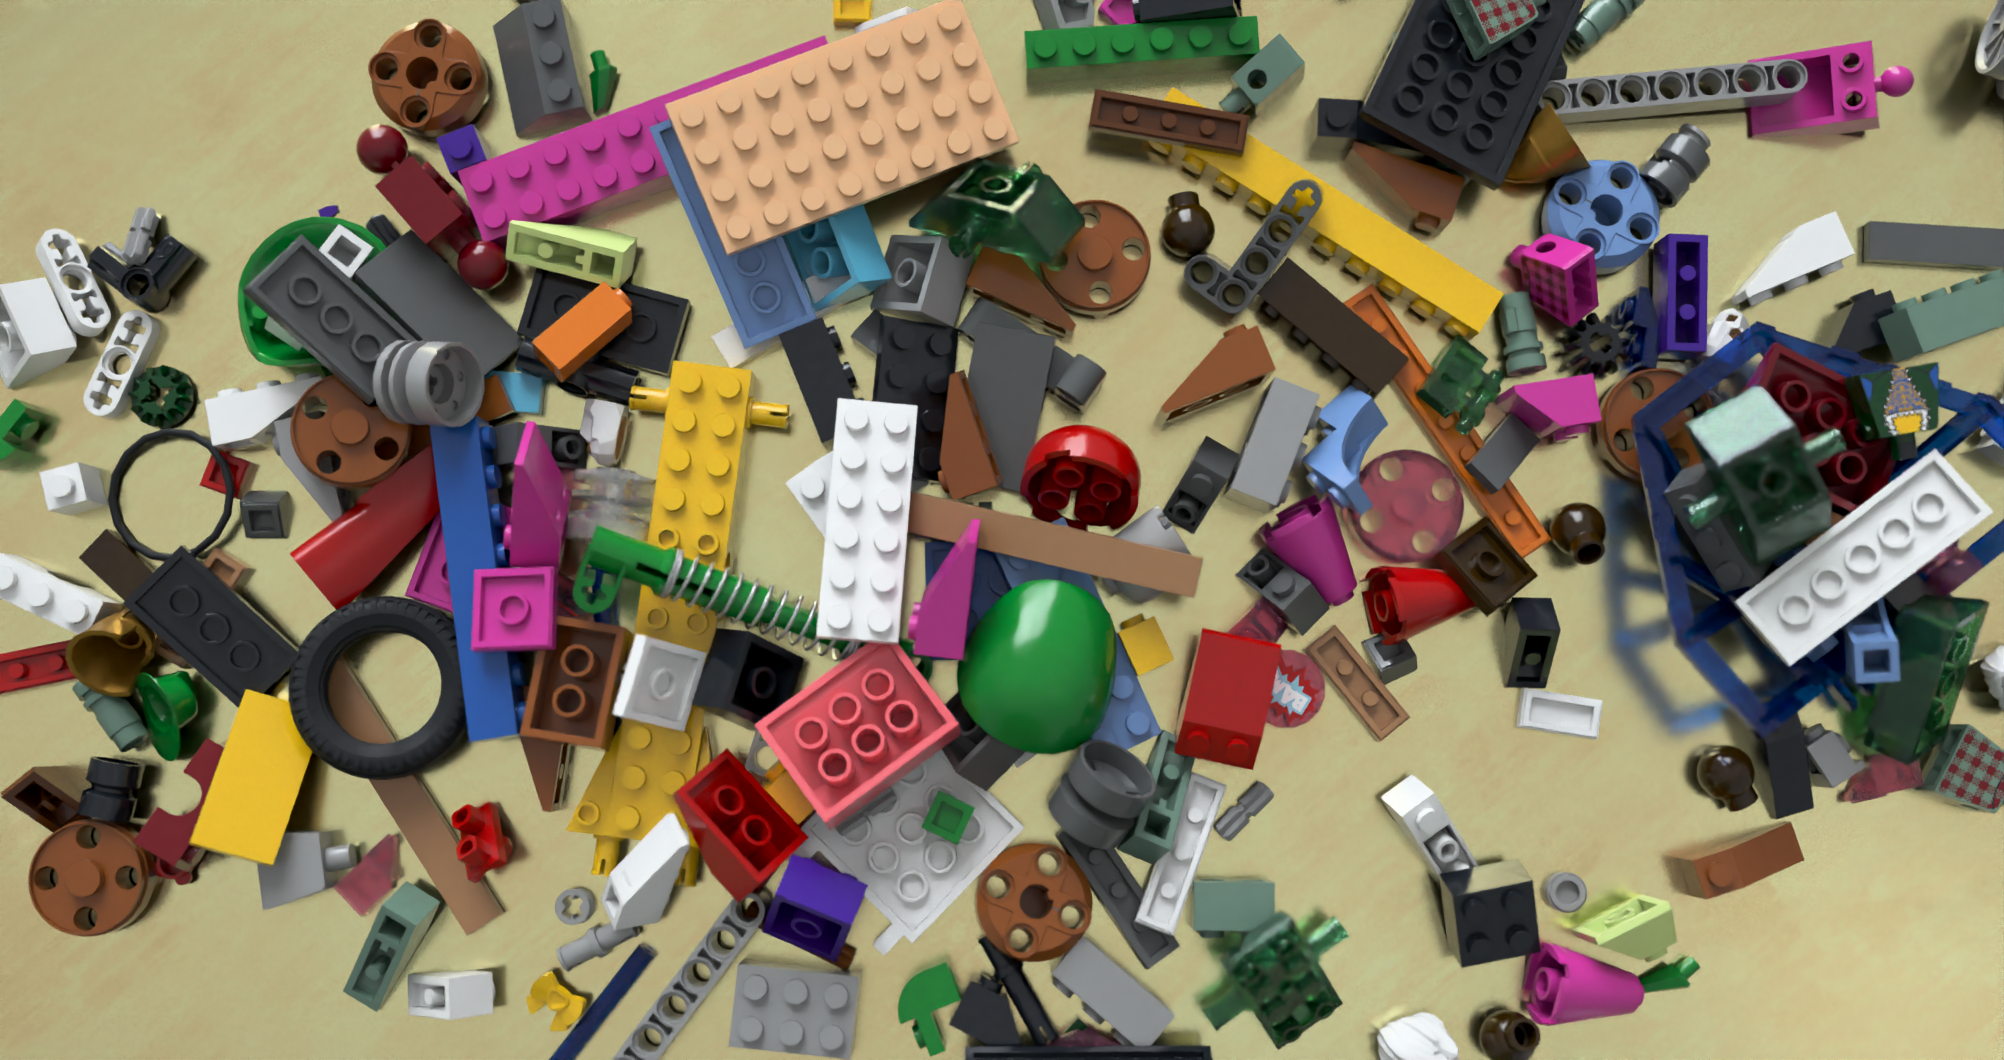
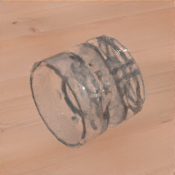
(610, 503)

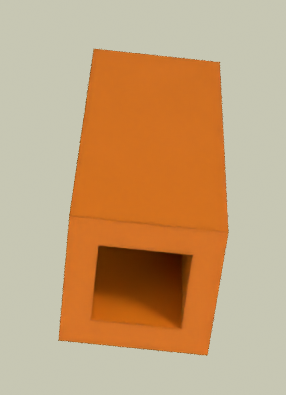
(583, 330)

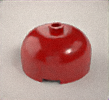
(1087, 460)

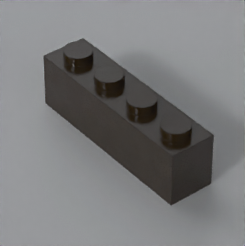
(1333, 327)

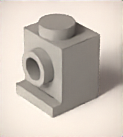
(1829, 757)

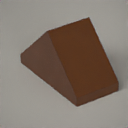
(46, 797)

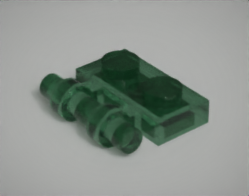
(1452, 377)

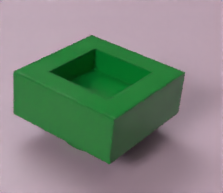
(948, 817)

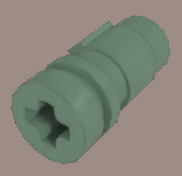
(1599, 19)
(1520, 334)
(114, 716)

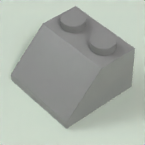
(924, 280)

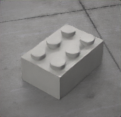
(1273, 446)
(795, 1008)

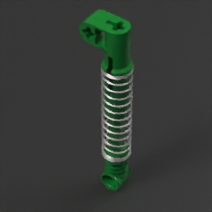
(674, 575)

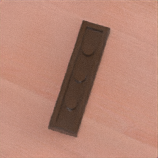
(1168, 122)

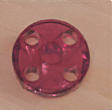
(1408, 507)

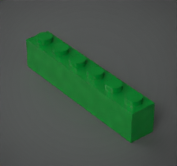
(1140, 49)

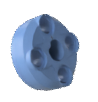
(1604, 213)

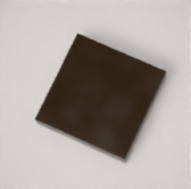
(1485, 566)

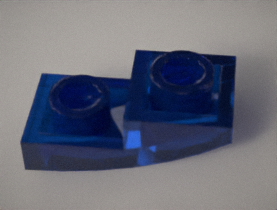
(1641, 320)

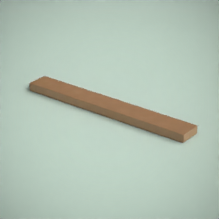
(1057, 545)
(413, 808)

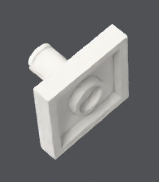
(659, 683)

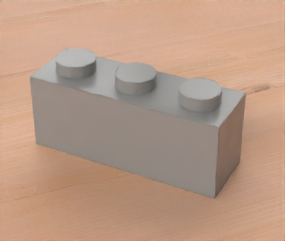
(1111, 994)

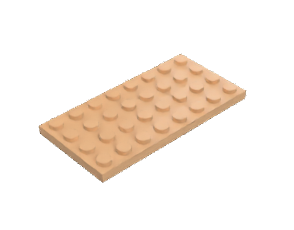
(841, 125)

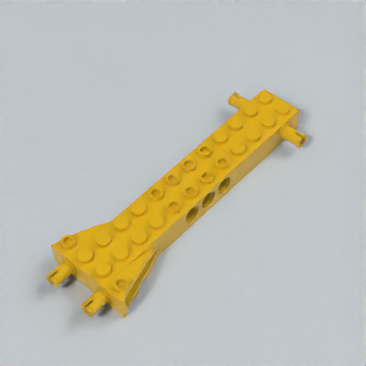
(697, 511)

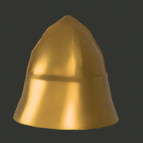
(1545, 151)
(112, 653)

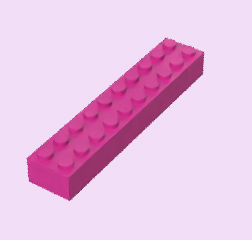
(587, 166)

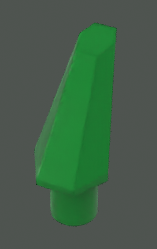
(601, 81)
(1670, 977)

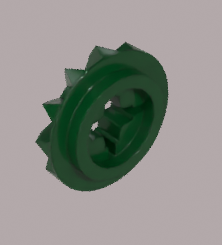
(176, 403)

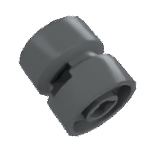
(1676, 165)

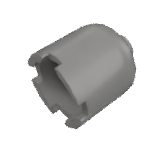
(1153, 532)

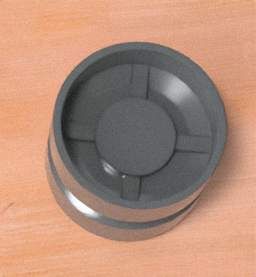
(1101, 794)

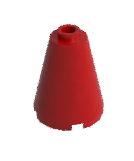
(1411, 601)

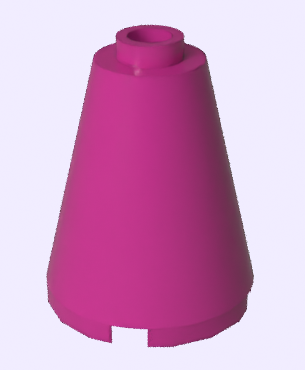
(1313, 545)
(1577, 987)

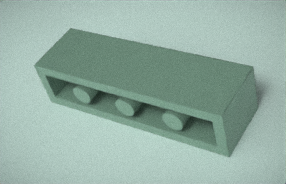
(1945, 317)

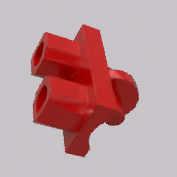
(481, 841)

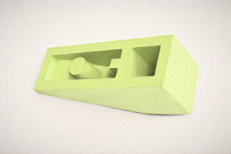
(573, 251)

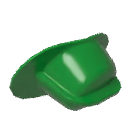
(168, 707)

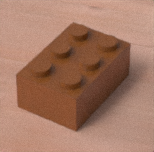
(577, 685)

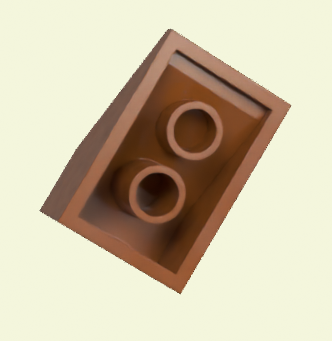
(1231, 367)

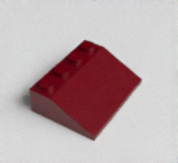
(1819, 400)

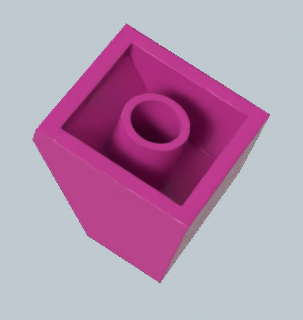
(1554, 406)

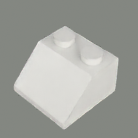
(31, 331)

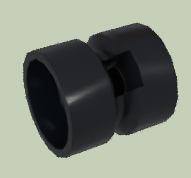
(111, 789)

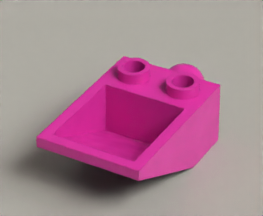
(1822, 102)
(538, 505)

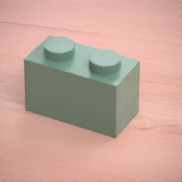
(1230, 905)

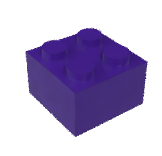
(814, 907)

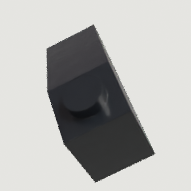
(1337, 127)
(1783, 766)

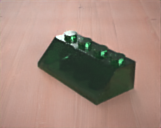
(1934, 656)

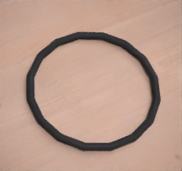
(121, 465)

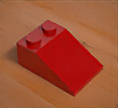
(1227, 699)
(736, 825)

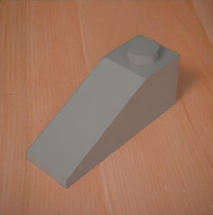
(330, 499)

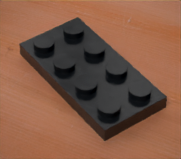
(645, 344)
(915, 370)
(212, 626)

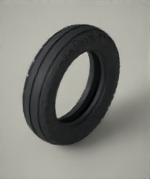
(312, 673)

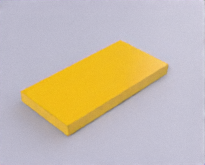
(254, 782)

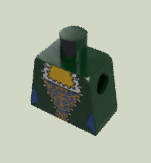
(1896, 405)

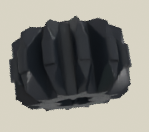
(1606, 357)

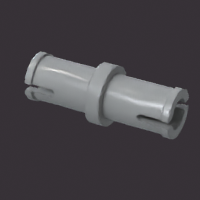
(595, 943)

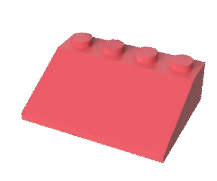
(858, 730)

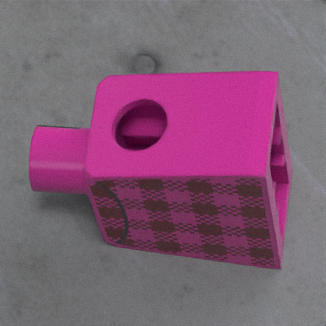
(1559, 276)

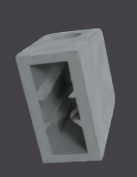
(303, 867)

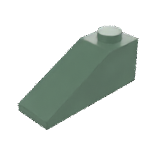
(1157, 824)
(390, 944)

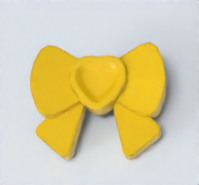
(559, 999)

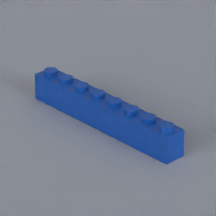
(473, 542)

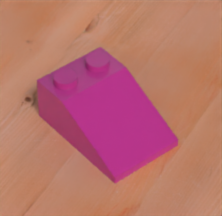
(943, 615)

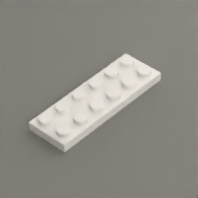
(867, 522)
(1862, 557)

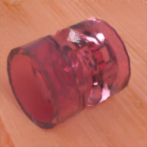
(1950, 569)

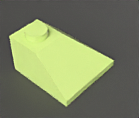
(1635, 928)

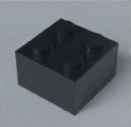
(746, 677)
(1490, 913)

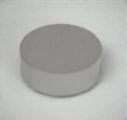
(1565, 892)

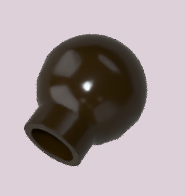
(1187, 225)
(1579, 532)
(1728, 776)
(1509, 1036)

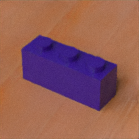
(1681, 295)

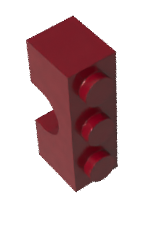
(171, 834)

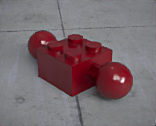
(431, 207)

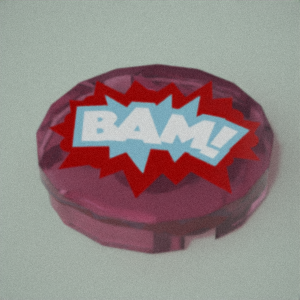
(1296, 691)

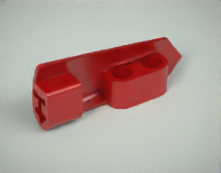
(371, 533)

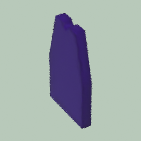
(328, 211)

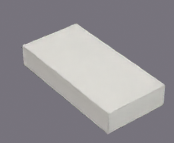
(1559, 713)

